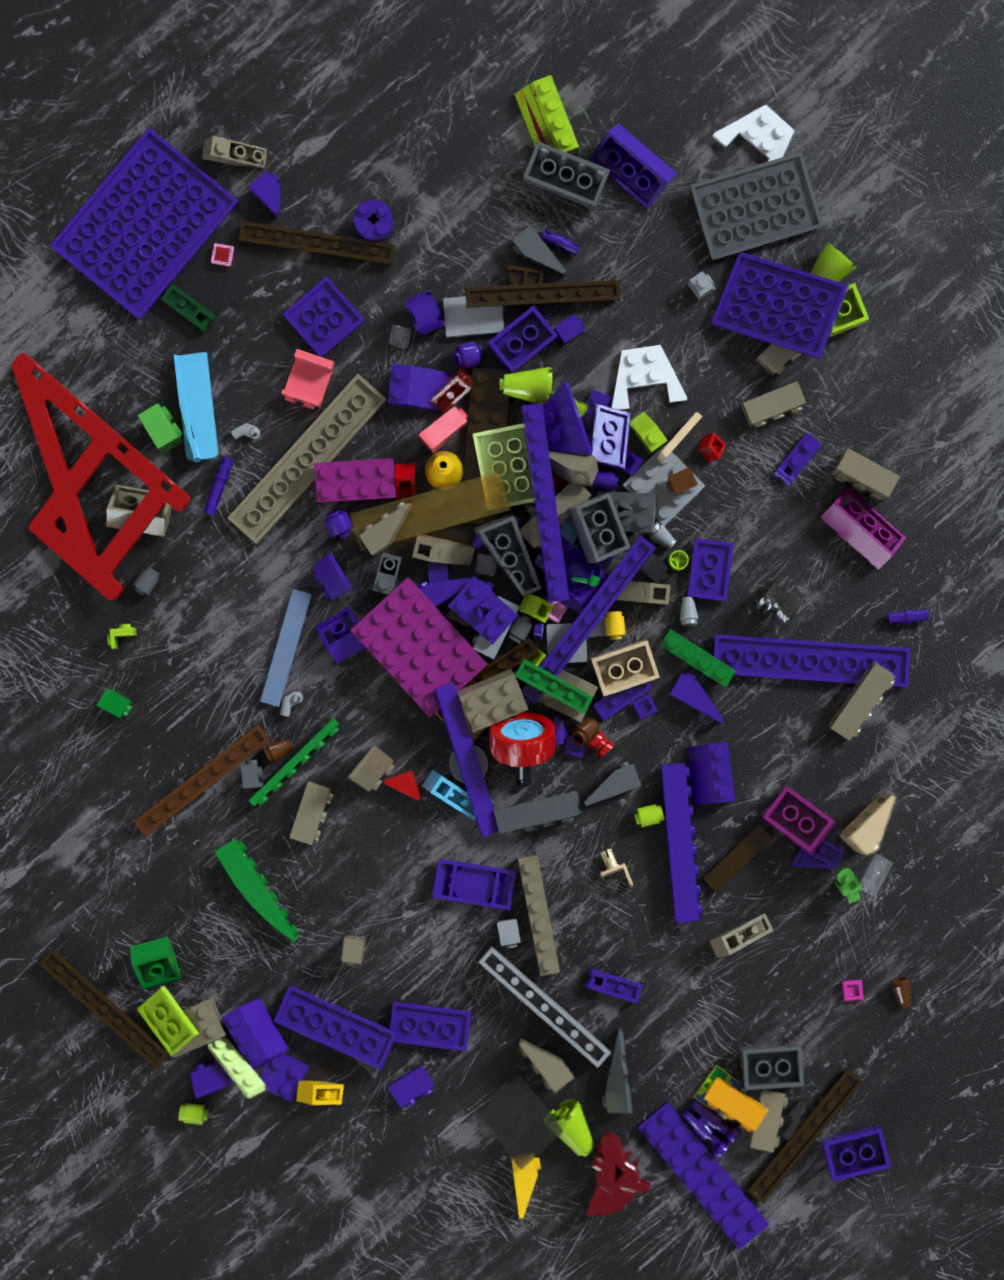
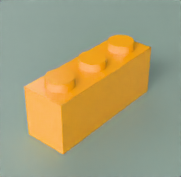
(736, 1104)

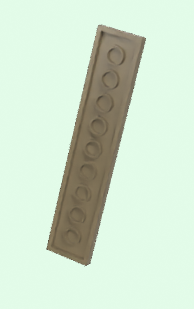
(295, 469)

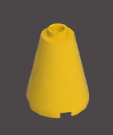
(444, 477)

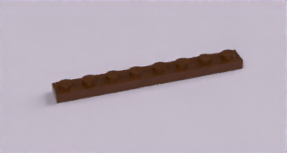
(201, 780)

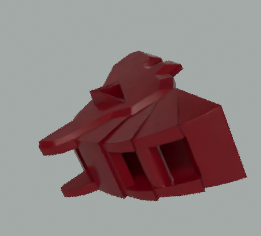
(612, 1190)

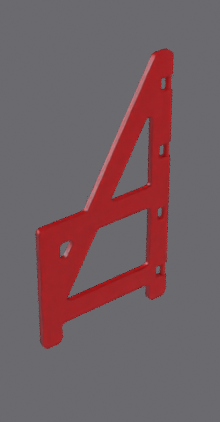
(76, 544)

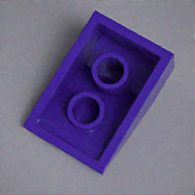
(415, 386)

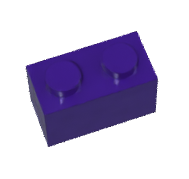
(411, 1085)

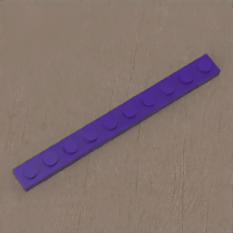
(593, 612)

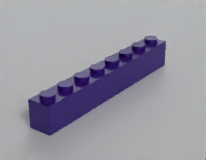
(679, 842)

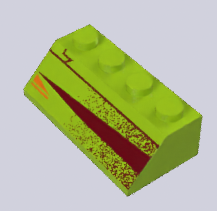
(546, 116)

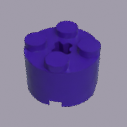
(373, 210)
(425, 311)

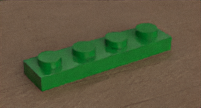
(698, 658)
(554, 686)

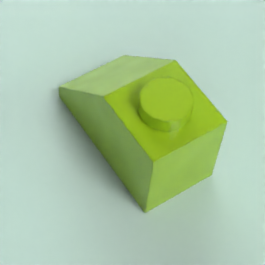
(648, 432)

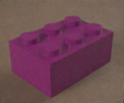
(799, 820)

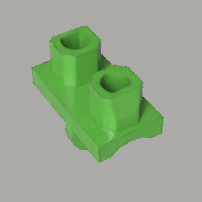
(848, 884)

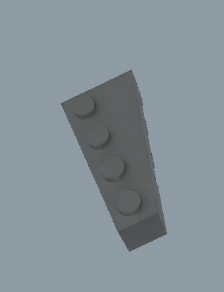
(509, 551)
(538, 812)

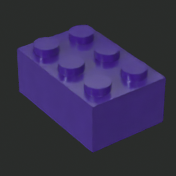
(522, 340)
(855, 1153)

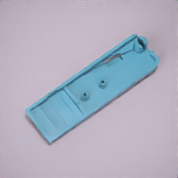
(196, 406)

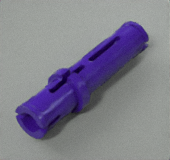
(220, 480)

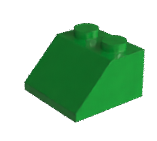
(155, 962)

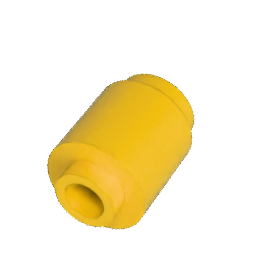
(615, 625)

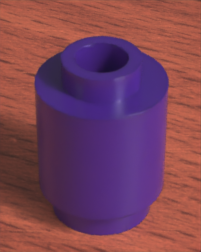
(605, 481)
(560, 729)

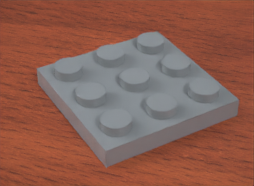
(653, 478)

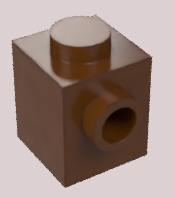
(681, 482)

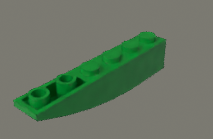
(253, 886)

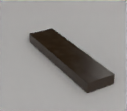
(737, 858)

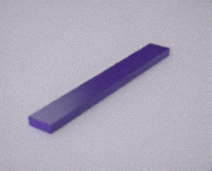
(467, 758)

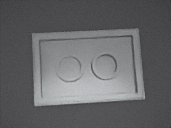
(471, 321)

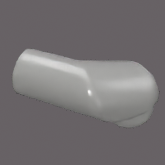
(247, 430)
(289, 701)

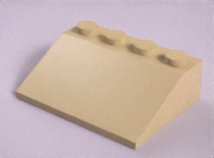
(869, 826)

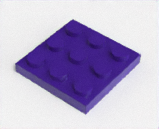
(323, 317)

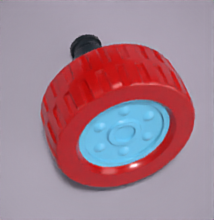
(523, 743)

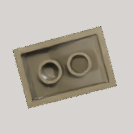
(562, 708)
(372, 768)
(207, 1022)

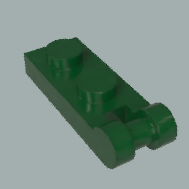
(187, 307)

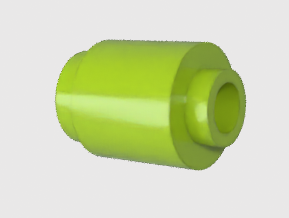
(649, 815)
(193, 1114)

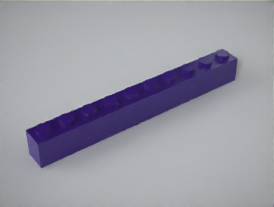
(545, 502)

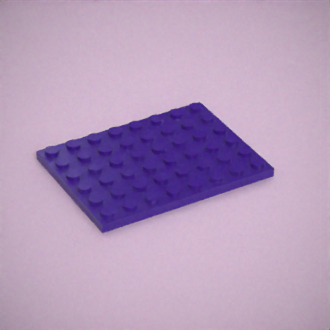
(144, 223)

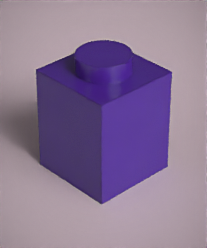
(569, 329)

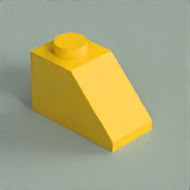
(319, 1093)

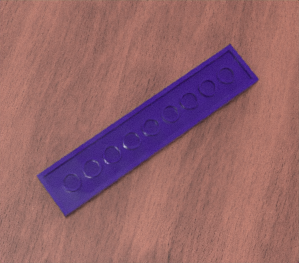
(809, 659)

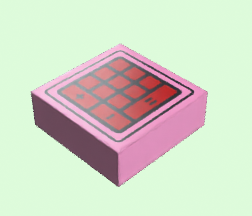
(222, 255)

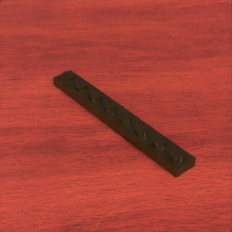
(317, 242)
(542, 294)
(104, 1008)
(805, 1135)

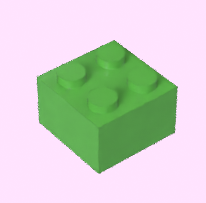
(160, 428)

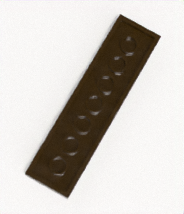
(486, 412)

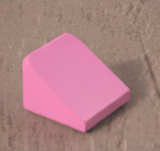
(557, 611)

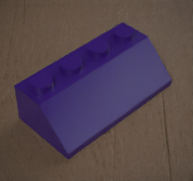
(633, 165)

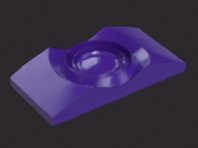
(577, 566)
(474, 884)

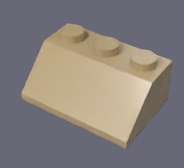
(624, 667)

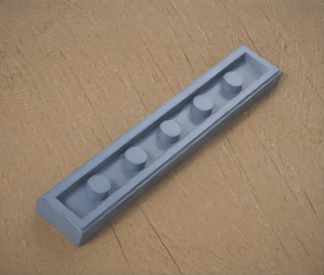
(286, 647)

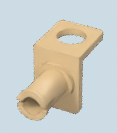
(612, 866)

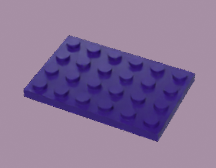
(780, 305)

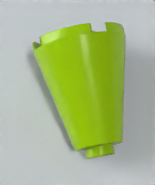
(832, 264)
(528, 385)
(574, 1127)

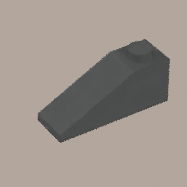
(533, 249)
(618, 782)

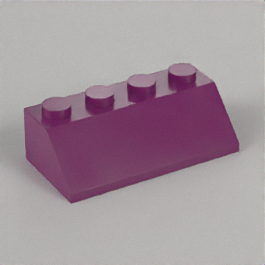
(863, 528)

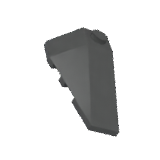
(617, 1089)

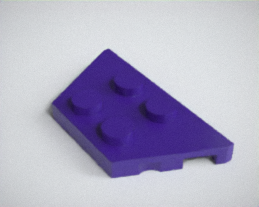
(564, 424)

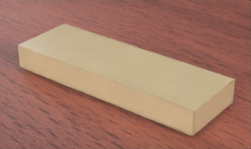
(679, 437)

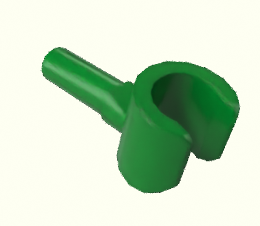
(592, 581)

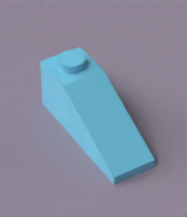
(449, 793)

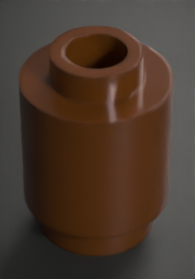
(585, 731)

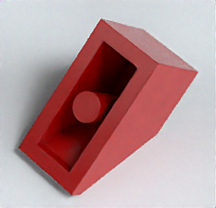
(405, 481)

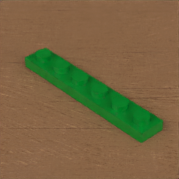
(289, 769)

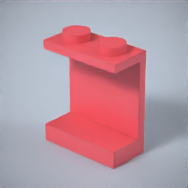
(308, 379)

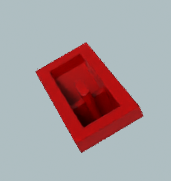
(406, 784)

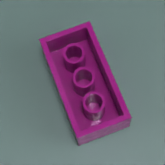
(354, 480)

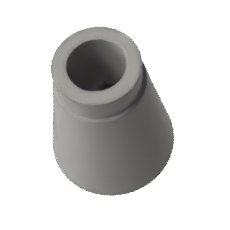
(662, 536)
(688, 612)

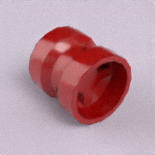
(600, 740)

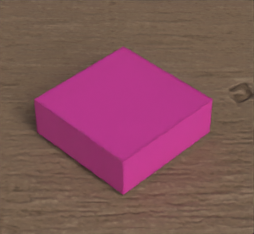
(852, 990)

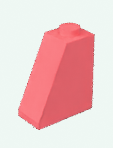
(443, 429)

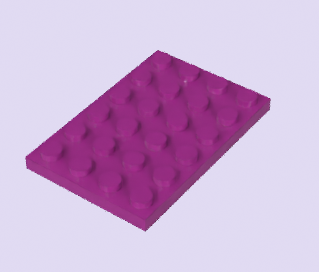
(417, 645)

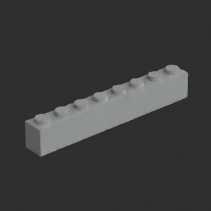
(544, 1006)

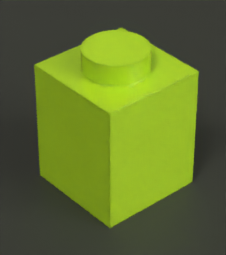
(536, 608)

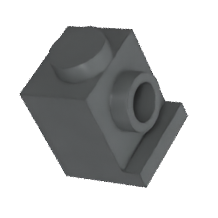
(251, 774)

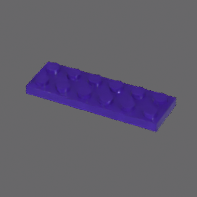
(335, 1027)

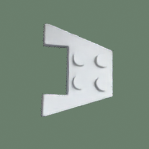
(762, 130)
(645, 368)

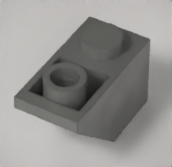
(387, 574)

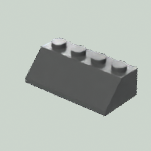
(566, 175)

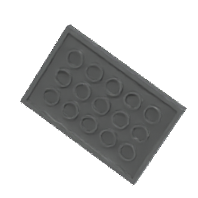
(756, 206)

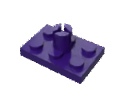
(483, 610)

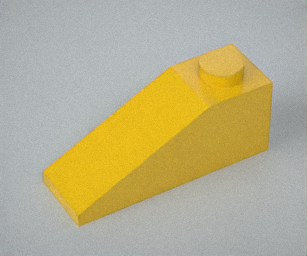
(525, 1182)

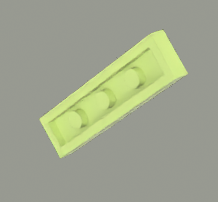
(236, 1067)

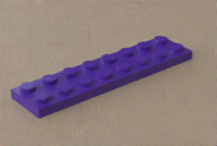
(703, 1175)

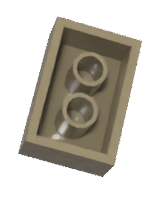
(865, 475)
(492, 700)

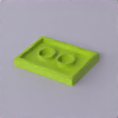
(167, 1021)

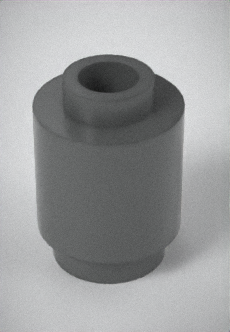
(146, 581)
(520, 628)

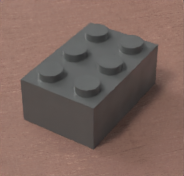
(598, 528)
(771, 1066)

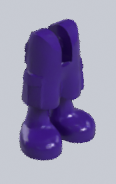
(704, 1127)

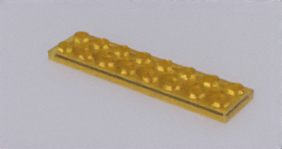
(441, 507)

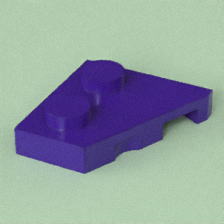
(826, 857)

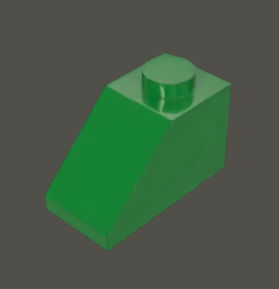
(115, 703)

